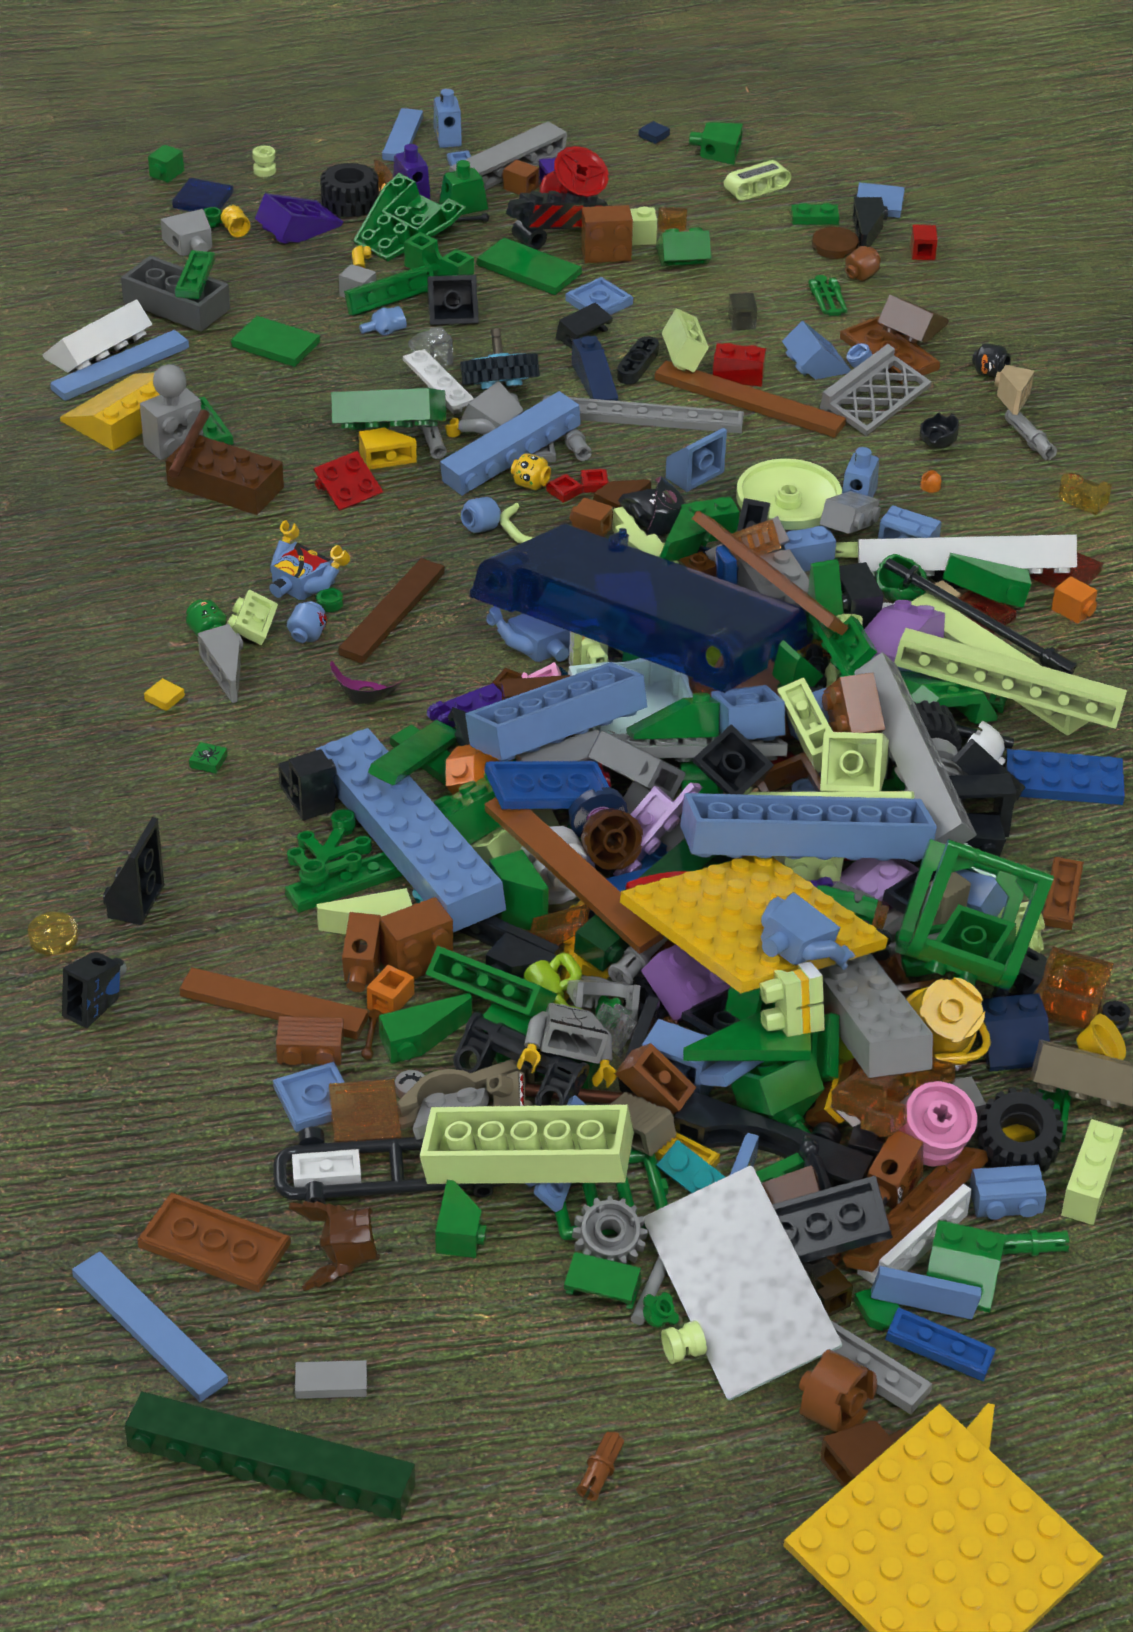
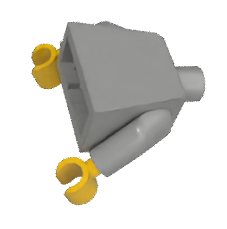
(486, 412)

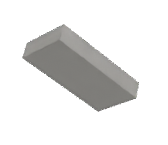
(331, 1379)

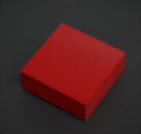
(593, 479)
(564, 488)

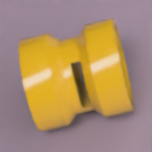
(235, 221)

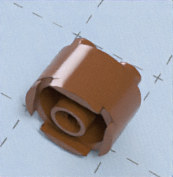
(836, 1392)

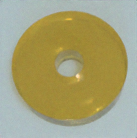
(53, 933)

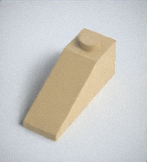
(1014, 387)

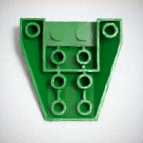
(402, 214)
(966, 699)

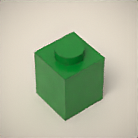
(166, 163)

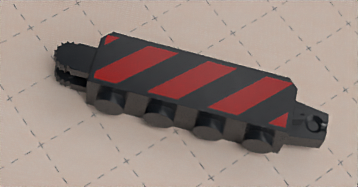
(551, 209)

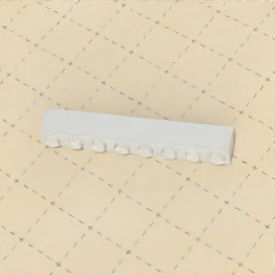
(932, 554)

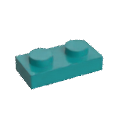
(688, 1168)

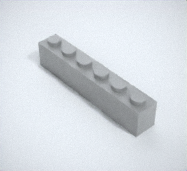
(529, 147)

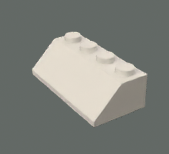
(99, 337)

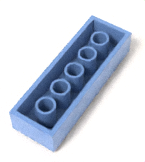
(556, 711)

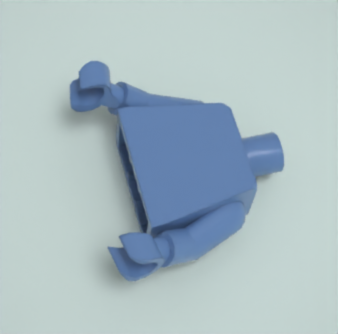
(531, 636)
(800, 932)

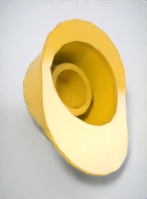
(1102, 1038)

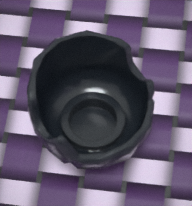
(939, 431)

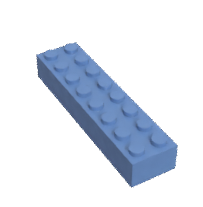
(806, 826)

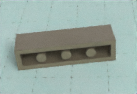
(1083, 1074)

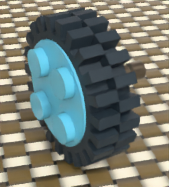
(499, 366)

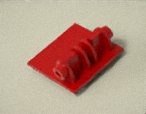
(347, 480)

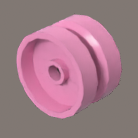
(941, 1119)

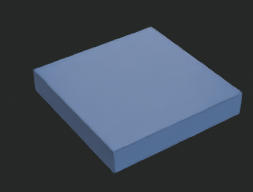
(891, 196)
(603, 293)
(307, 1096)

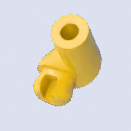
(359, 254)

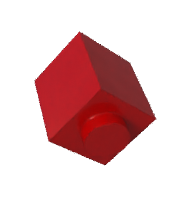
(923, 242)

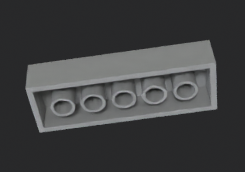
(876, 1019)

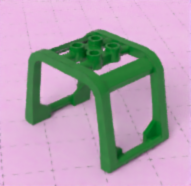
(1013, 879)

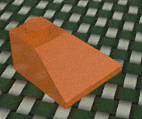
(465, 765)

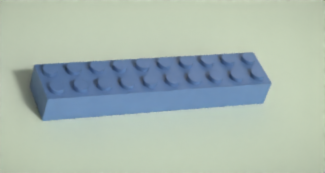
(414, 833)

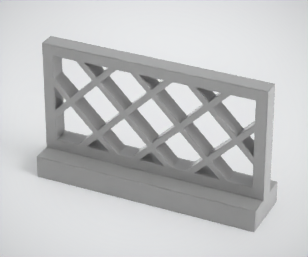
(861, 380)

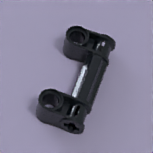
(510, 1043)

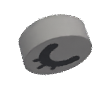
(406, 1081)

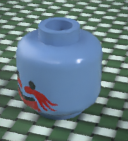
(307, 622)

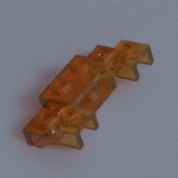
(879, 1098)

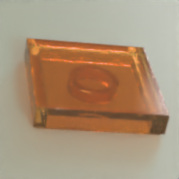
(364, 1110)

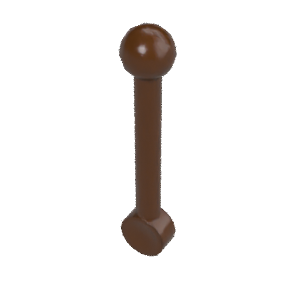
(367, 1053)

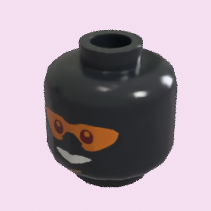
(990, 359)

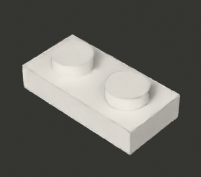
(326, 1167)

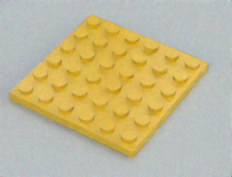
(719, 913)
(942, 1539)

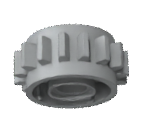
(614, 1216)

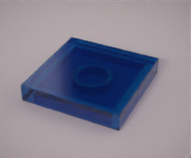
(202, 194)

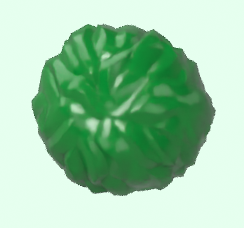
(892, 584)

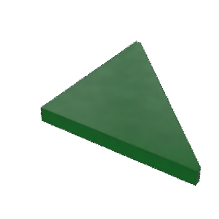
(750, 1042)

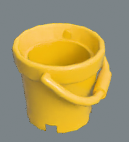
(954, 1016)

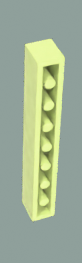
(965, 631)
(1010, 677)

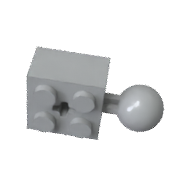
(171, 414)

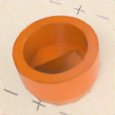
(931, 481)

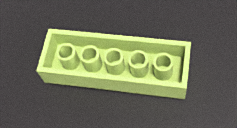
(527, 1144)

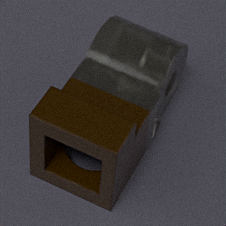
(829, 1285)

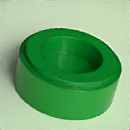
(330, 599)

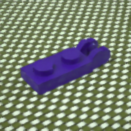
(467, 703)

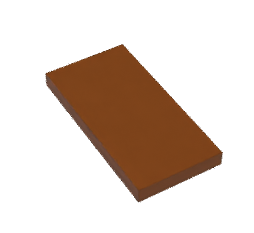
(873, 335)
(214, 1242)

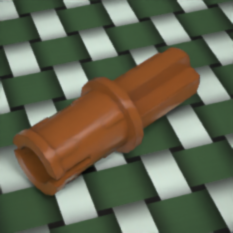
(600, 1465)

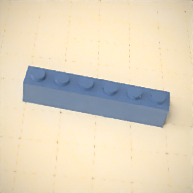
(503, 445)

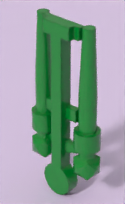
(819, 284)

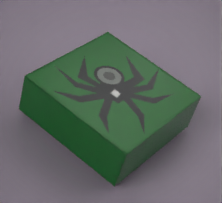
(208, 757)

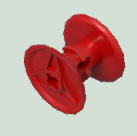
(578, 172)

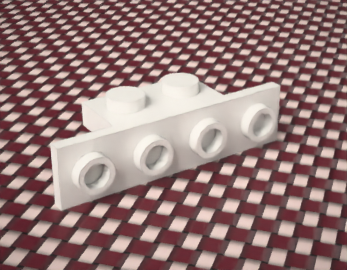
(438, 378)

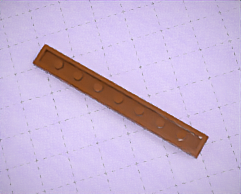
(751, 399)
(770, 573)
(575, 874)

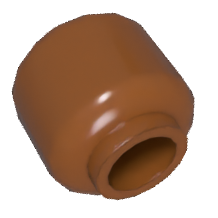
(862, 263)

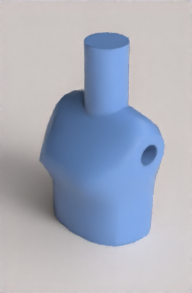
(385, 321)

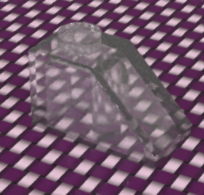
(436, 343)

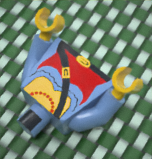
(300, 569)

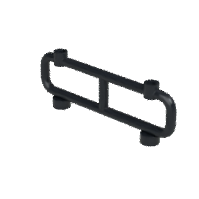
(313, 1140)

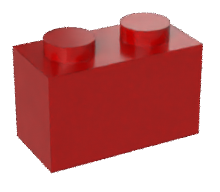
(740, 363)

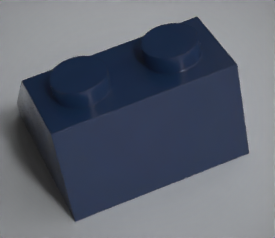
(1014, 1030)

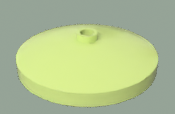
(792, 487)

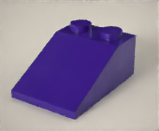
(295, 218)

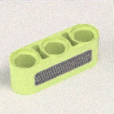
(757, 180)

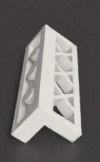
(921, 1238)

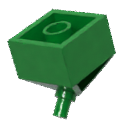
(780, 1090)

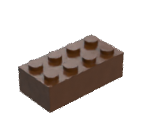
(228, 475)

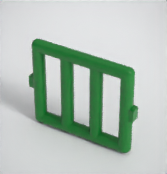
(657, 1185)

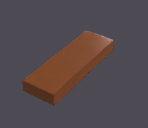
(1063, 894)

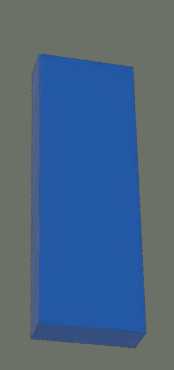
(940, 1344)

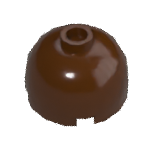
(612, 838)

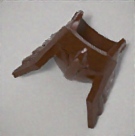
(345, 1239)

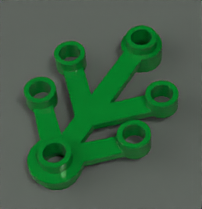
(317, 870)

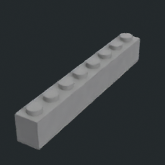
(916, 754)

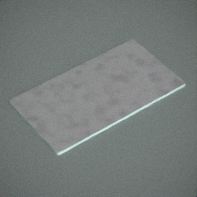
(741, 1282)

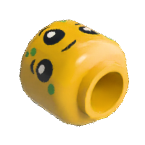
(531, 471)

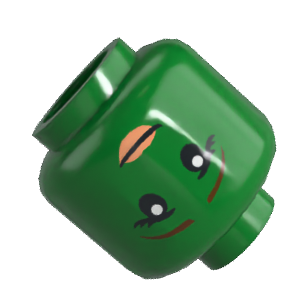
(204, 615)

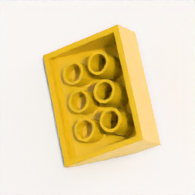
(115, 413)

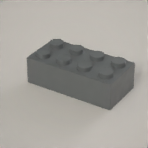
(154, 287)

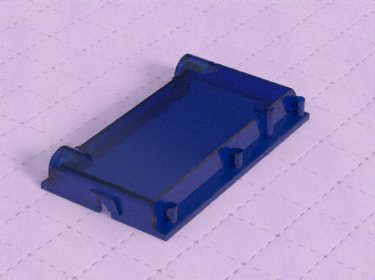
(641, 604)

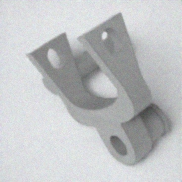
(589, 989)

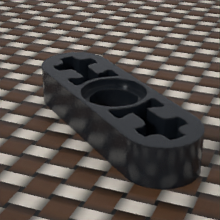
(631, 370)

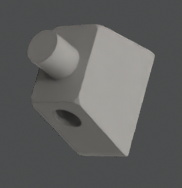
(187, 232)

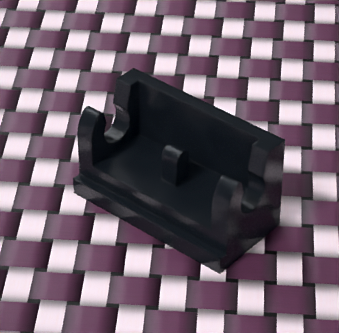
(582, 322)

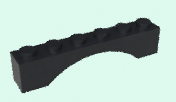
(725, 1125)

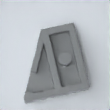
(464, 1098)

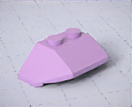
(876, 875)

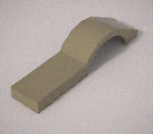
(452, 1081)

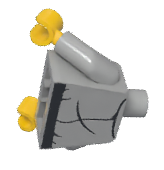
(570, 1034)

